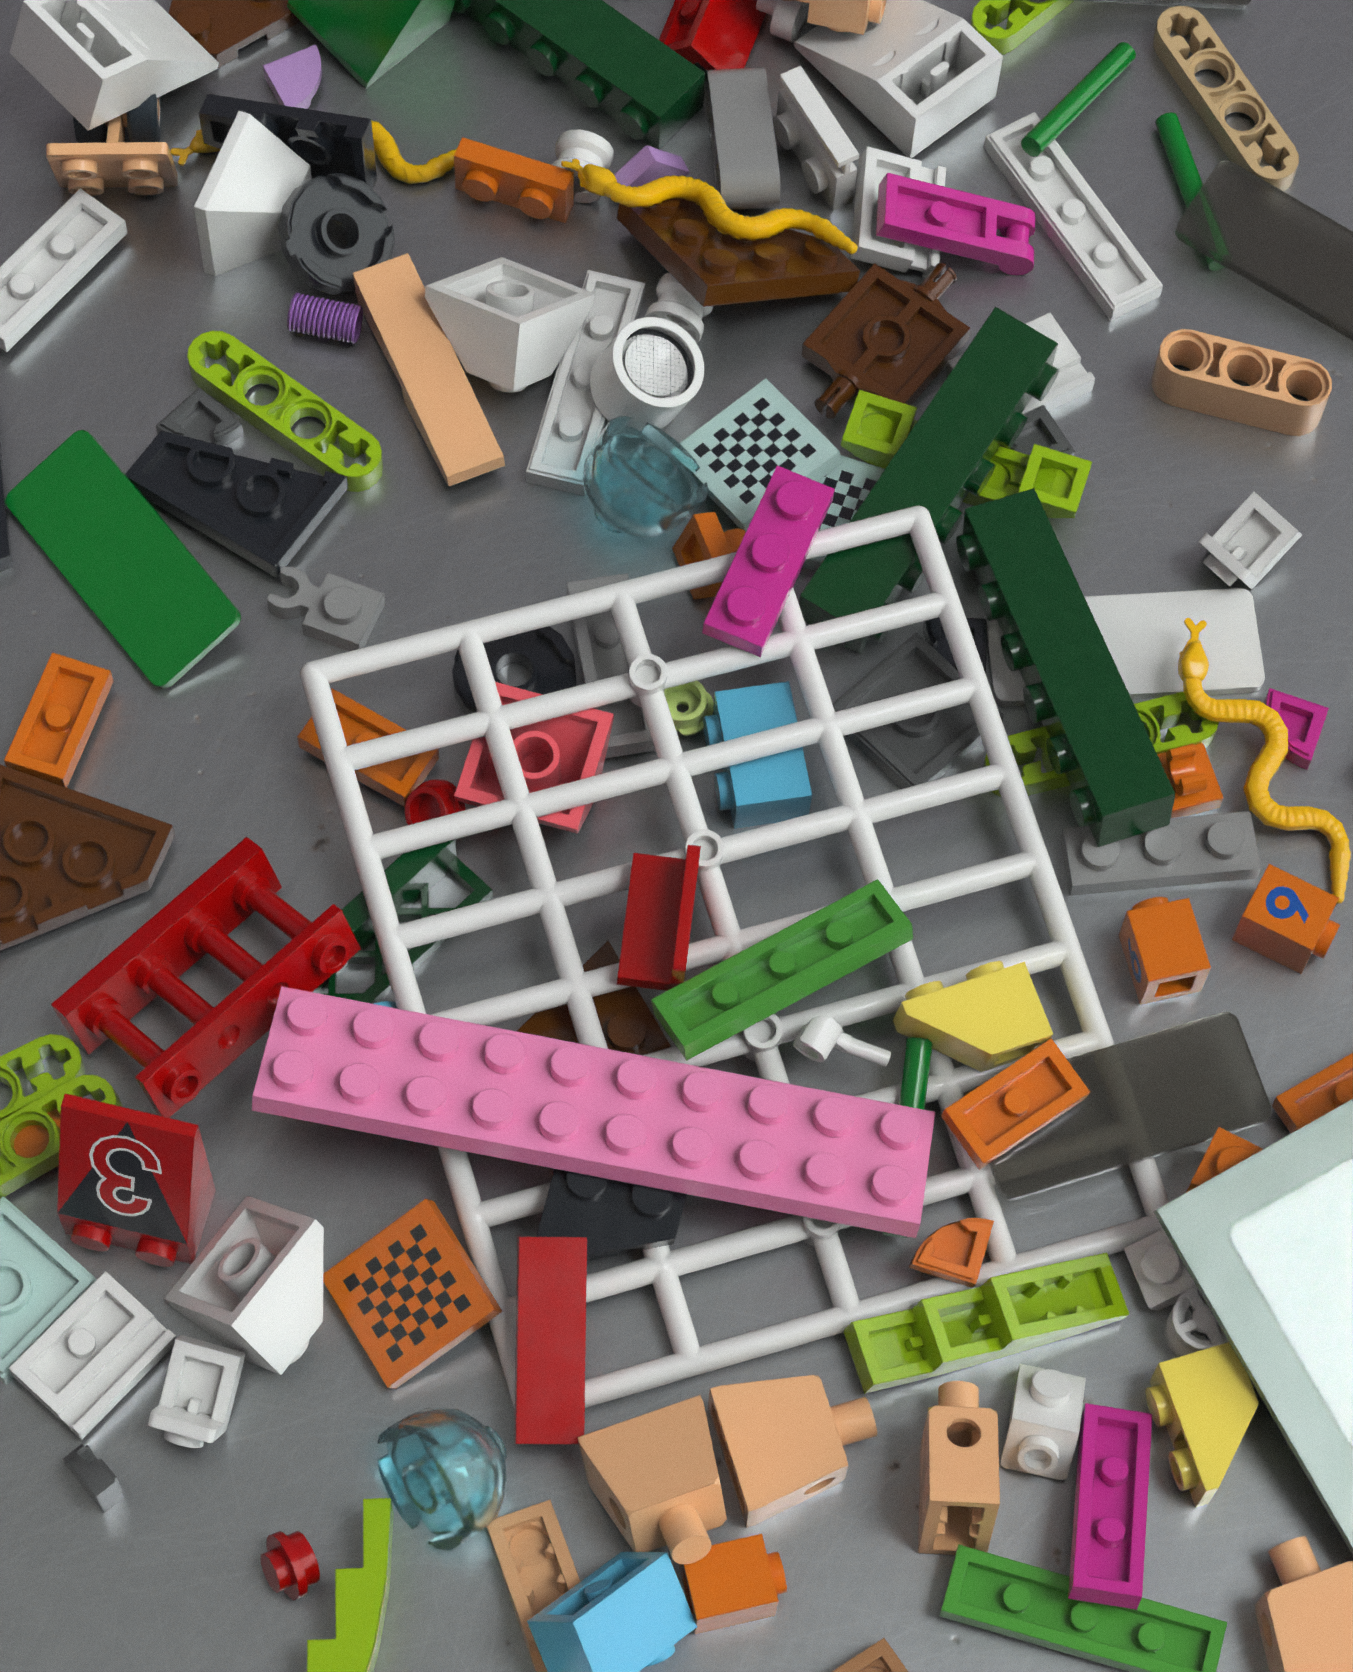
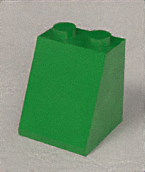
(372, 34)

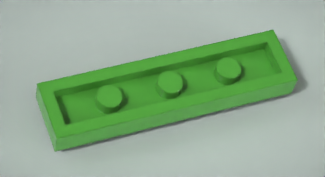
(782, 969)
(1035, 1608)

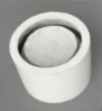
(647, 373)

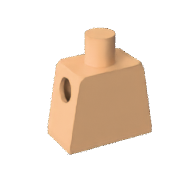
(784, 1441)
(958, 1472)
(658, 1479)
(1309, 1617)

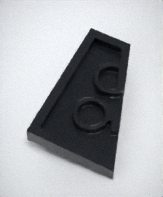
(322, 139)
(238, 501)

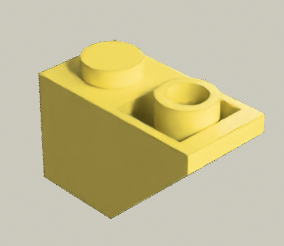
(980, 1020)
(1206, 1410)

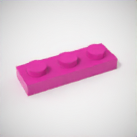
(768, 561)
(1110, 1506)

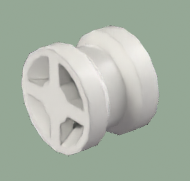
(588, 149)
(679, 307)
(1179, 1325)

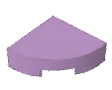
(295, 77)
(650, 165)

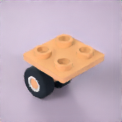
(108, 161)

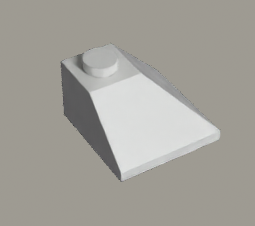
(245, 196)
(508, 321)
(258, 1284)

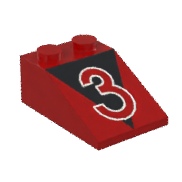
(132, 1181)

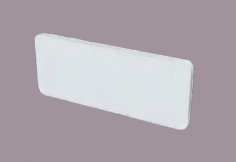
(1149, 633)

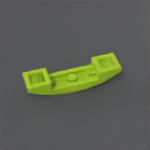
(882, 425)

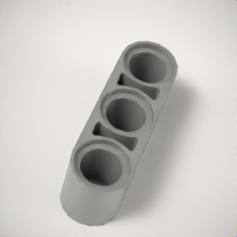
(742, 138)

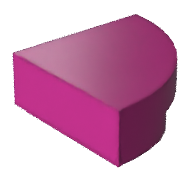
(1303, 723)

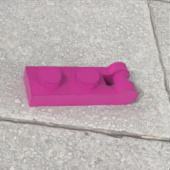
(956, 223)

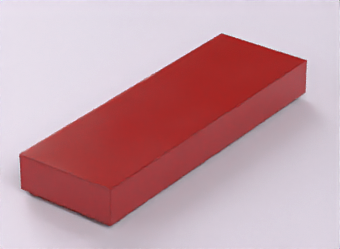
(550, 1340)

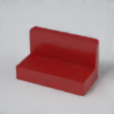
(713, 31)
(658, 920)

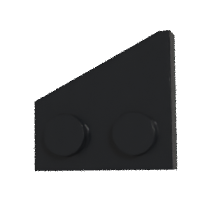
(610, 1213)

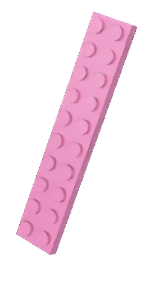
(595, 1111)

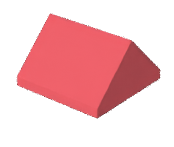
(549, 756)

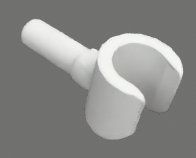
(824, 1033)

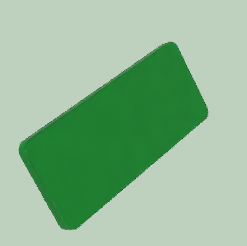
(123, 559)

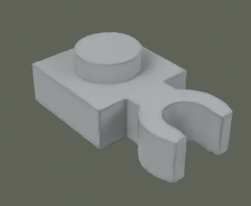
(334, 612)

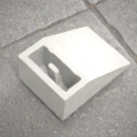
(106, 54)
(910, 72)

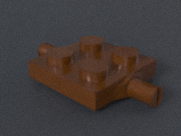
(886, 339)

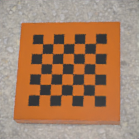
(411, 1294)

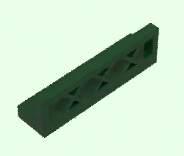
(408, 880)

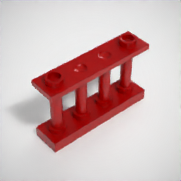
(171, 943)

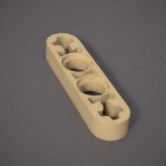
(1231, 97)

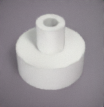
(787, 17)

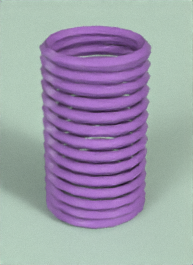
(322, 319)

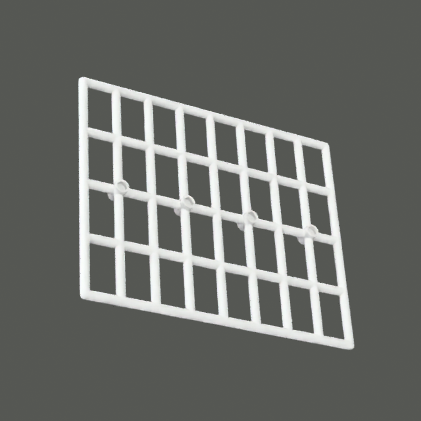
(759, 1042)

